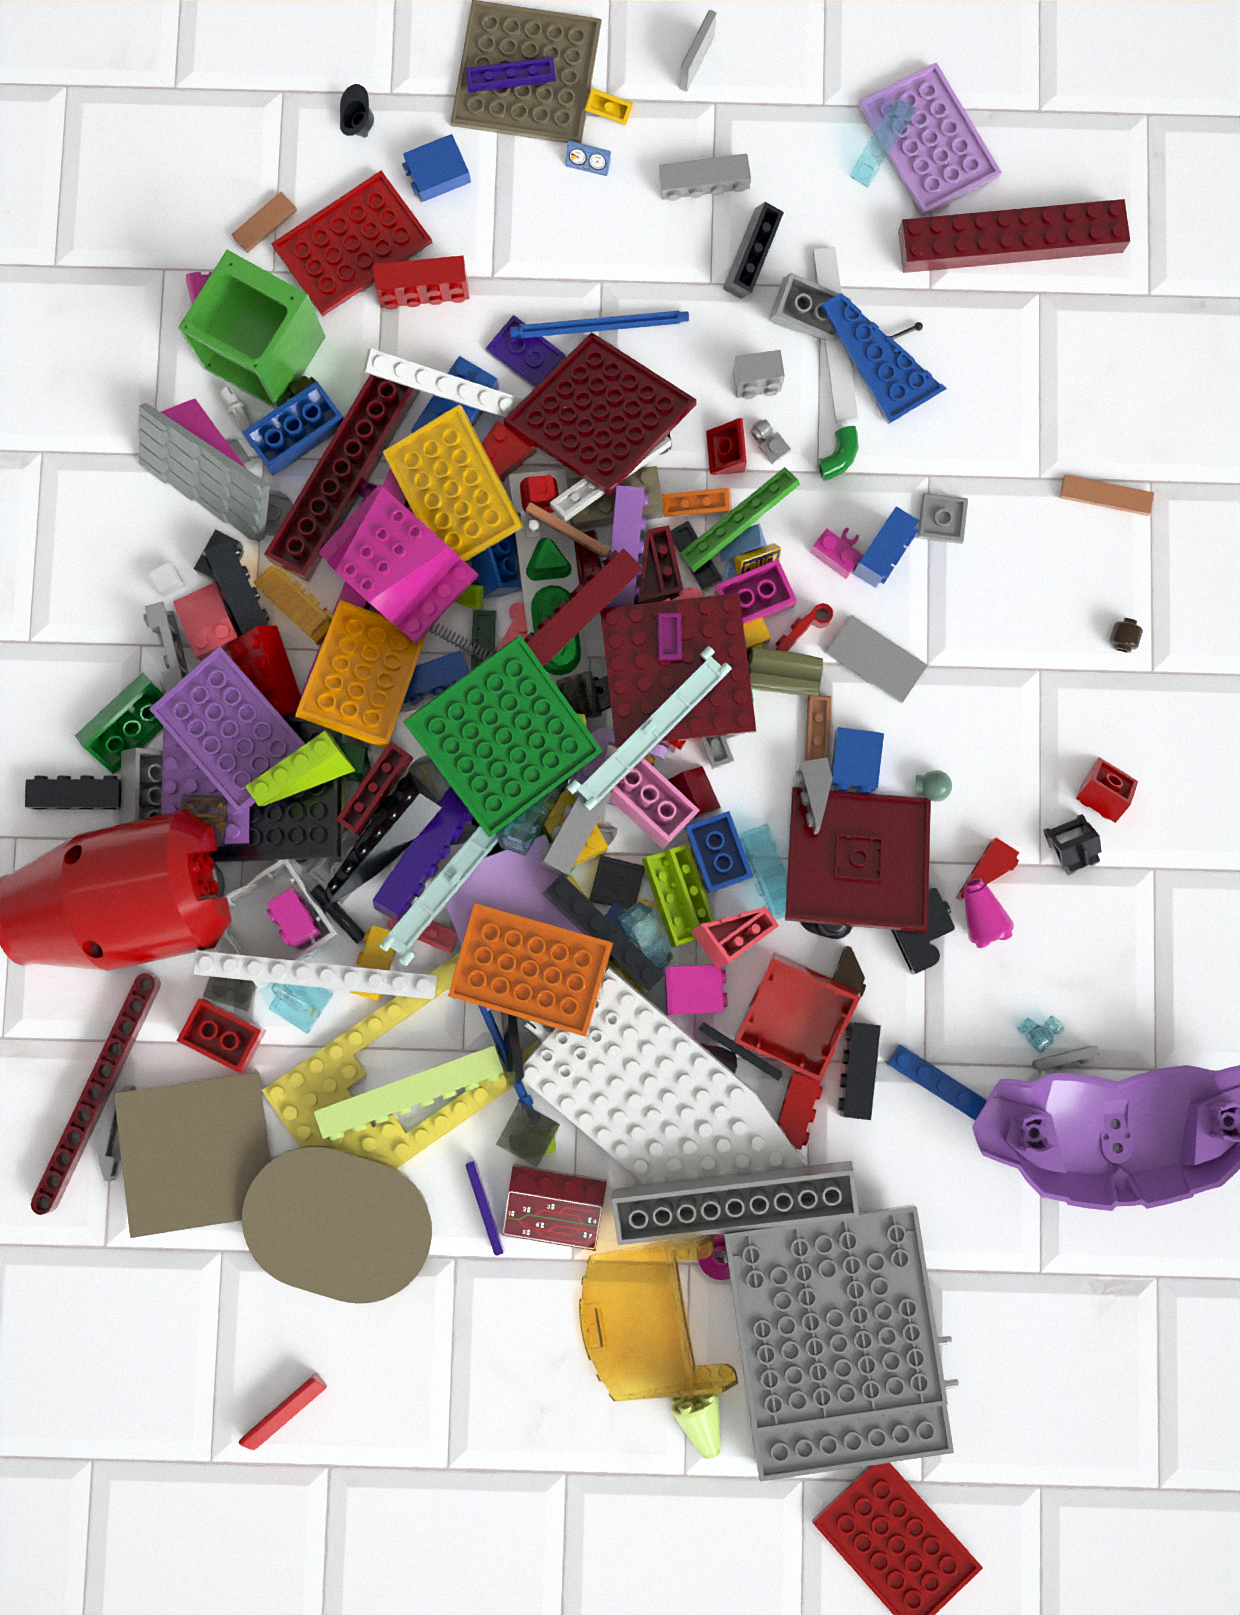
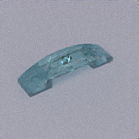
(882, 142)

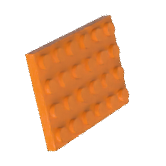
(530, 969)

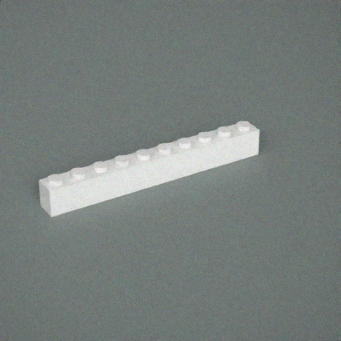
(315, 974)

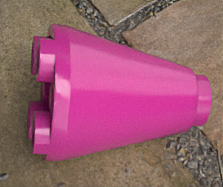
(985, 915)

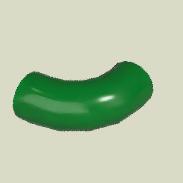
(843, 455)

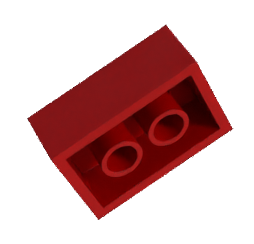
(221, 1035)

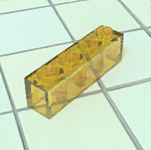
(294, 603)

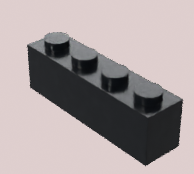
(753, 250)
(235, 588)
(73, 793)
(860, 1070)

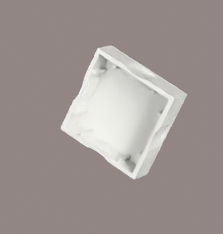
(252, 929)

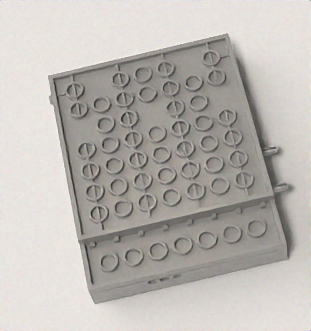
(839, 1343)

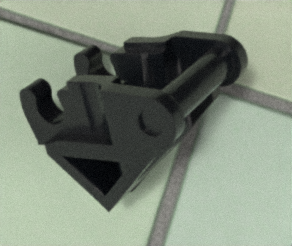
(1078, 851)

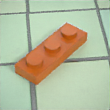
(697, 502)

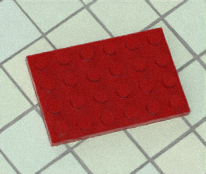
(338, 245)
(896, 1543)

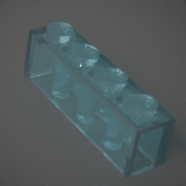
(523, 830)
(767, 867)

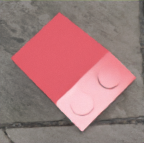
(206, 621)

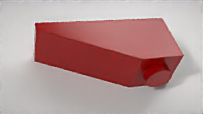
(993, 863)

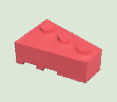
(733, 935)

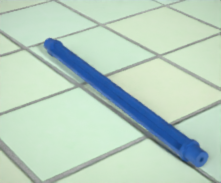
(599, 324)

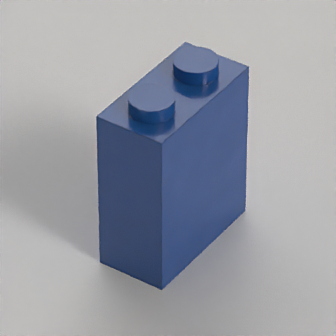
(436, 168)
(856, 759)

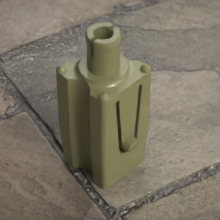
(785, 672)

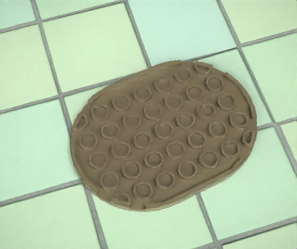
(337, 1224)

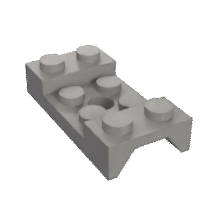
(165, 626)

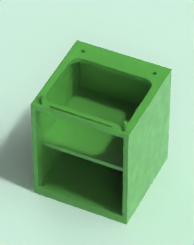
(252, 329)

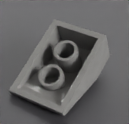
(800, 308)

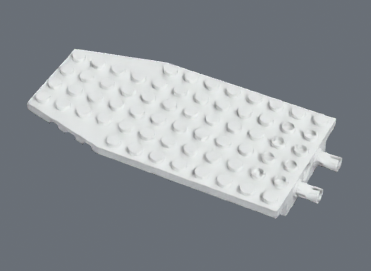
(654, 1094)

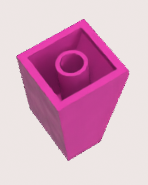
(694, 989)

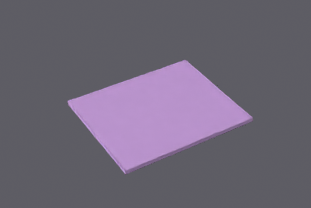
(511, 885)

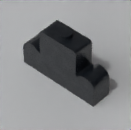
(916, 945)

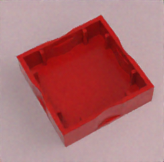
(797, 1016)

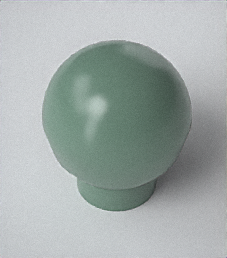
(934, 785)

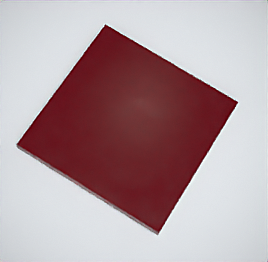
(863, 864)

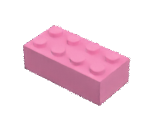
(653, 803)

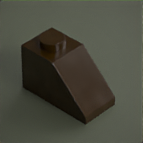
(849, 971)

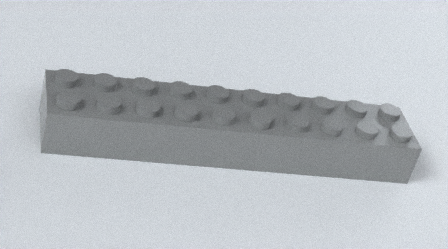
(735, 1203)

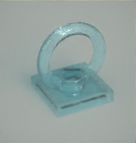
(299, 1004)

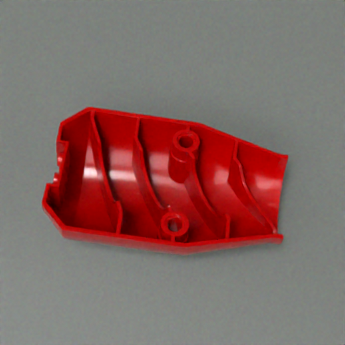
(116, 897)

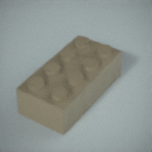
(601, 511)

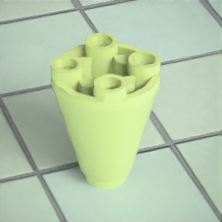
(700, 1421)

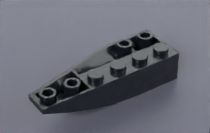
(387, 835)

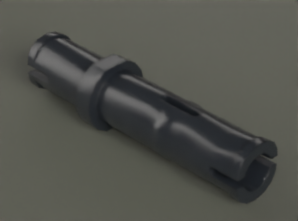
(337, 914)

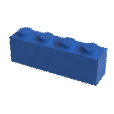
(435, 676)

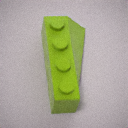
(305, 768)

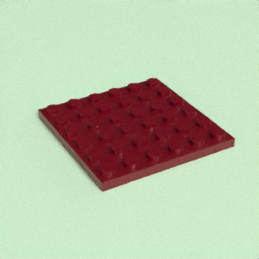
(600, 413)
(643, 683)

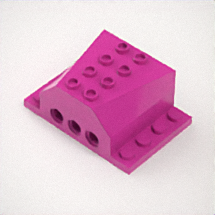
(397, 564)

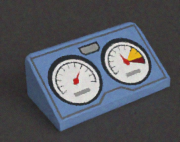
(588, 158)

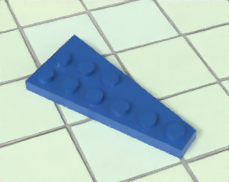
(886, 368)

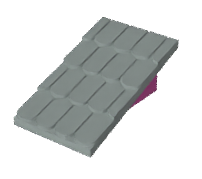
(193, 456)

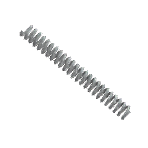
(459, 644)

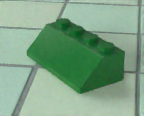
(123, 723)

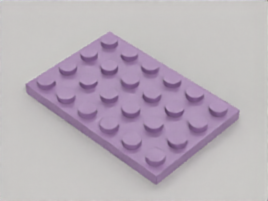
(940, 149)

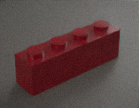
(374, 788)

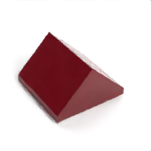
(697, 789)

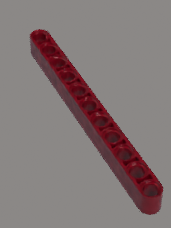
(87, 1100)

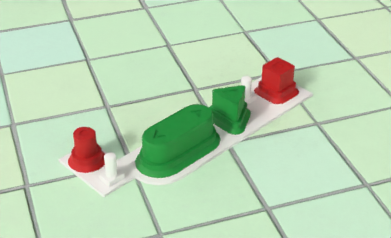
(546, 564)

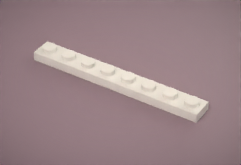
(439, 383)

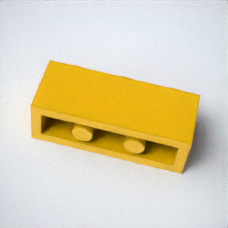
(374, 956)

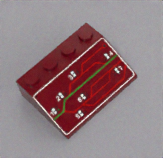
(554, 1207)

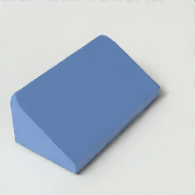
(747, 541)

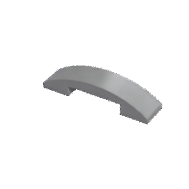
(108, 1162)

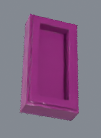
(669, 636)

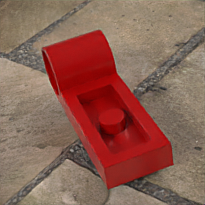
(800, 626)

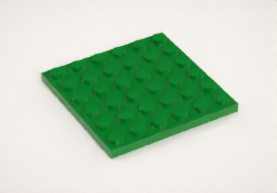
(503, 736)

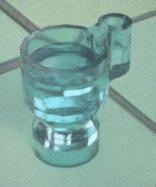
(1040, 1036)

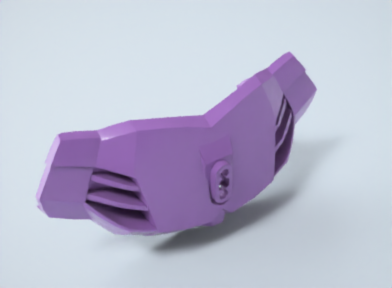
(1171, 1130)

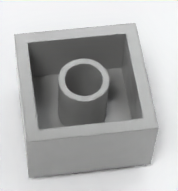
(758, 374)

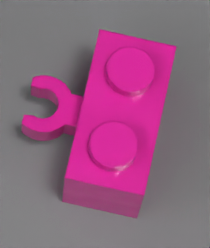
(837, 552)

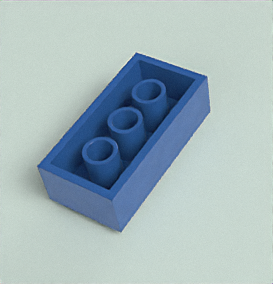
(438, 406)

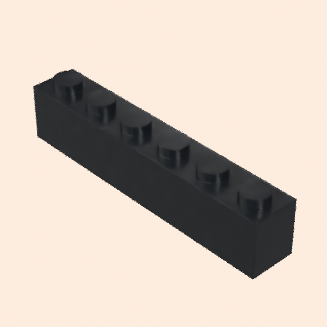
(595, 924)

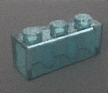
(645, 932)

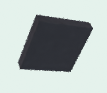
(617, 882)

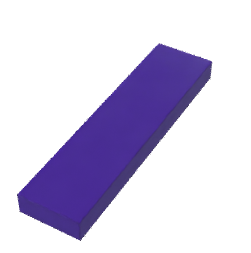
(510, 74)
(485, 1208)

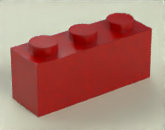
(798, 1108)

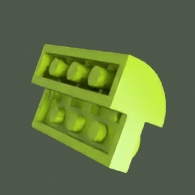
(678, 893)

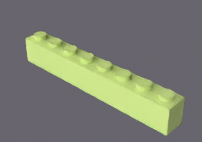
(408, 1092)

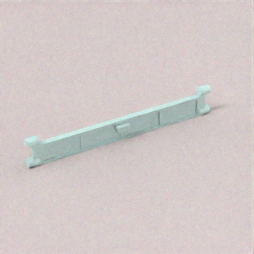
(651, 731)
(438, 894)

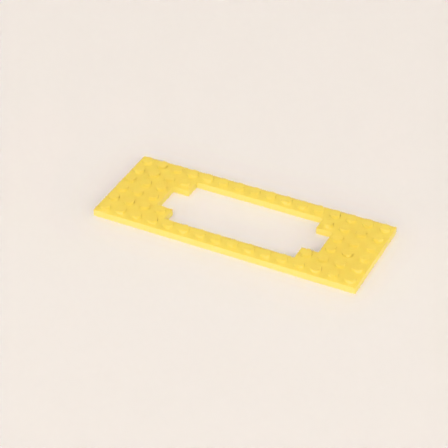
(334, 1068)

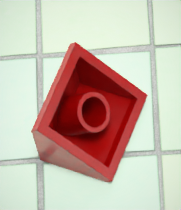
(727, 448)

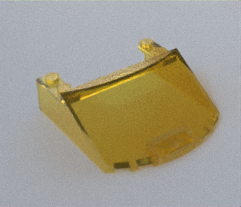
(639, 1323)

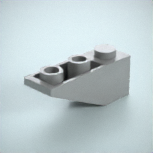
(816, 783)

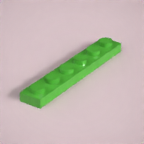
(739, 519)

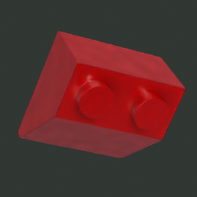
(1107, 790)

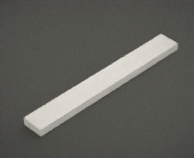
(837, 358)

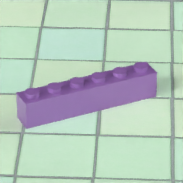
(626, 534)

